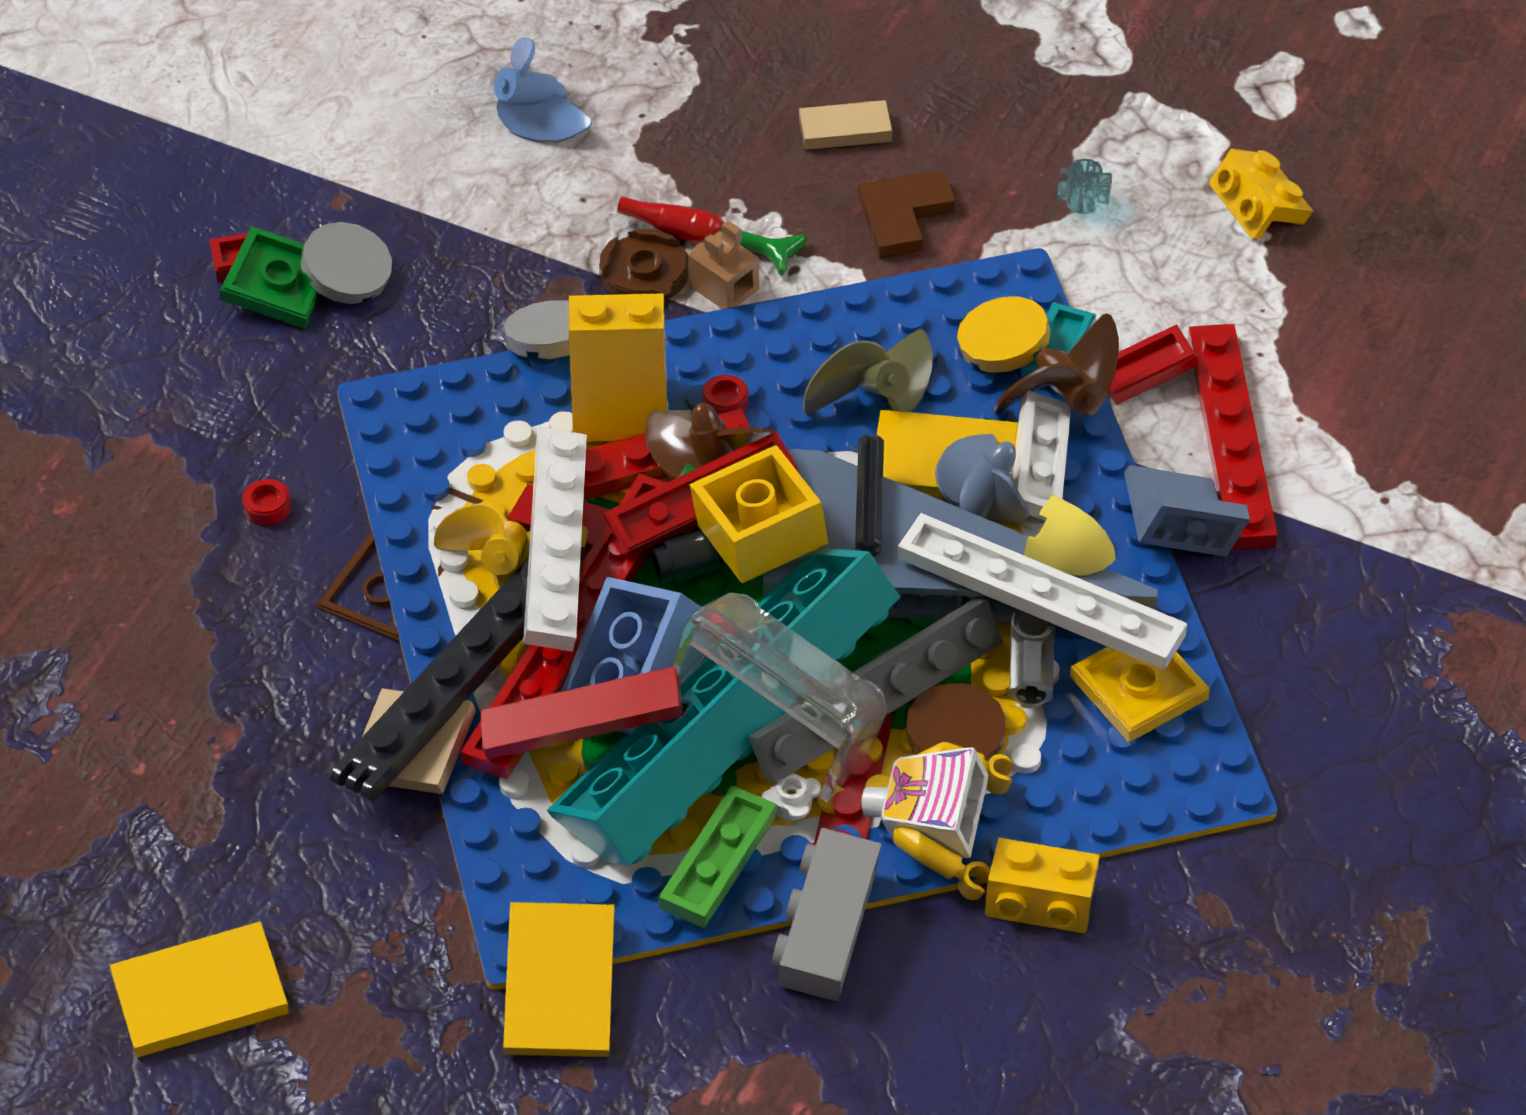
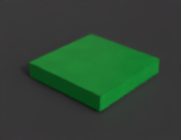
(270, 279)

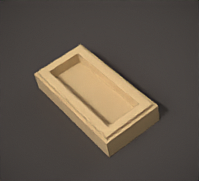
(845, 125)

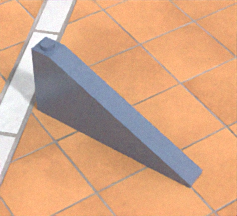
(920, 591)

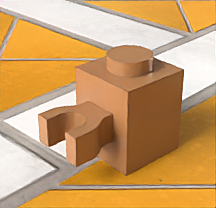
(724, 268)

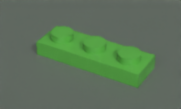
(717, 856)

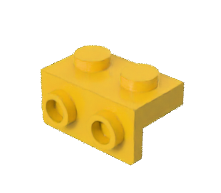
(1258, 191)
(1041, 885)

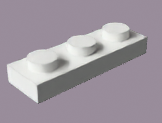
(1041, 450)

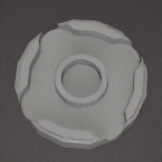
(346, 262)
(539, 329)

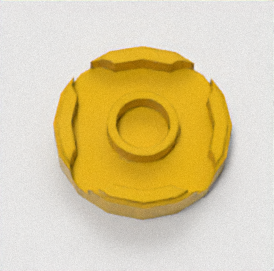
(1003, 334)

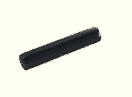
(869, 494)

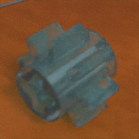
(1084, 186)

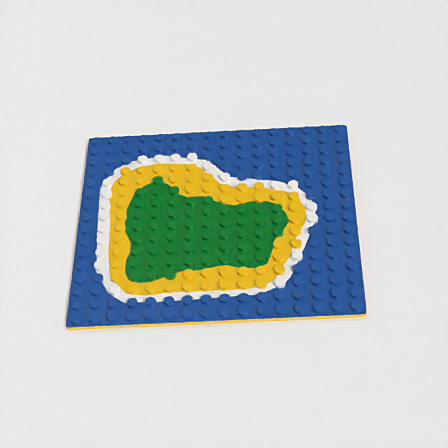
(1072, 771)

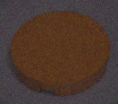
(644, 264)
(956, 716)

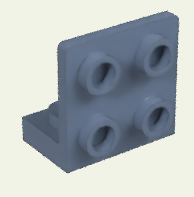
(1183, 511)

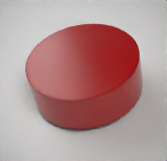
(726, 393)
(266, 502)

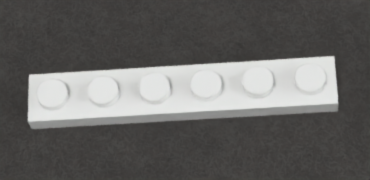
(555, 540)
(1042, 591)

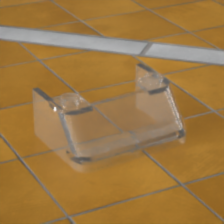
(789, 674)

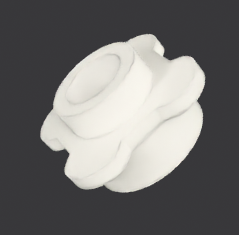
(796, 805)

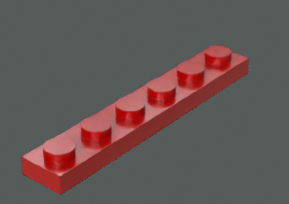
(1232, 431)

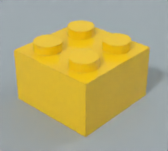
(759, 514)

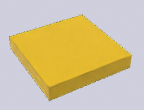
(1136, 693)

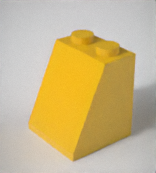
(616, 363)

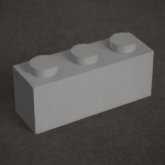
(826, 914)

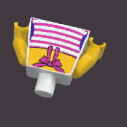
(937, 806)

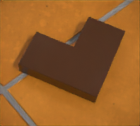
(897, 202)

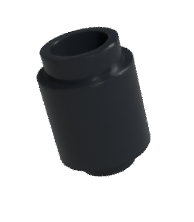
(685, 558)

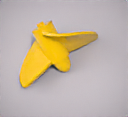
(486, 529)

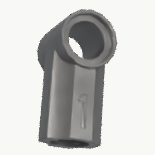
(1031, 660)

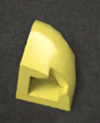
(1070, 540)

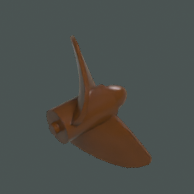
(1078, 376)
(704, 439)

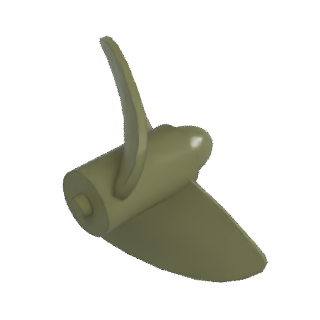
(896, 373)

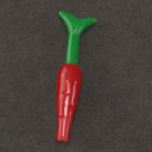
(696, 224)

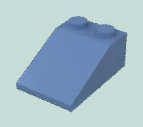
(629, 634)

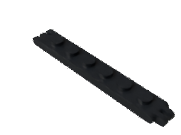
(437, 691)

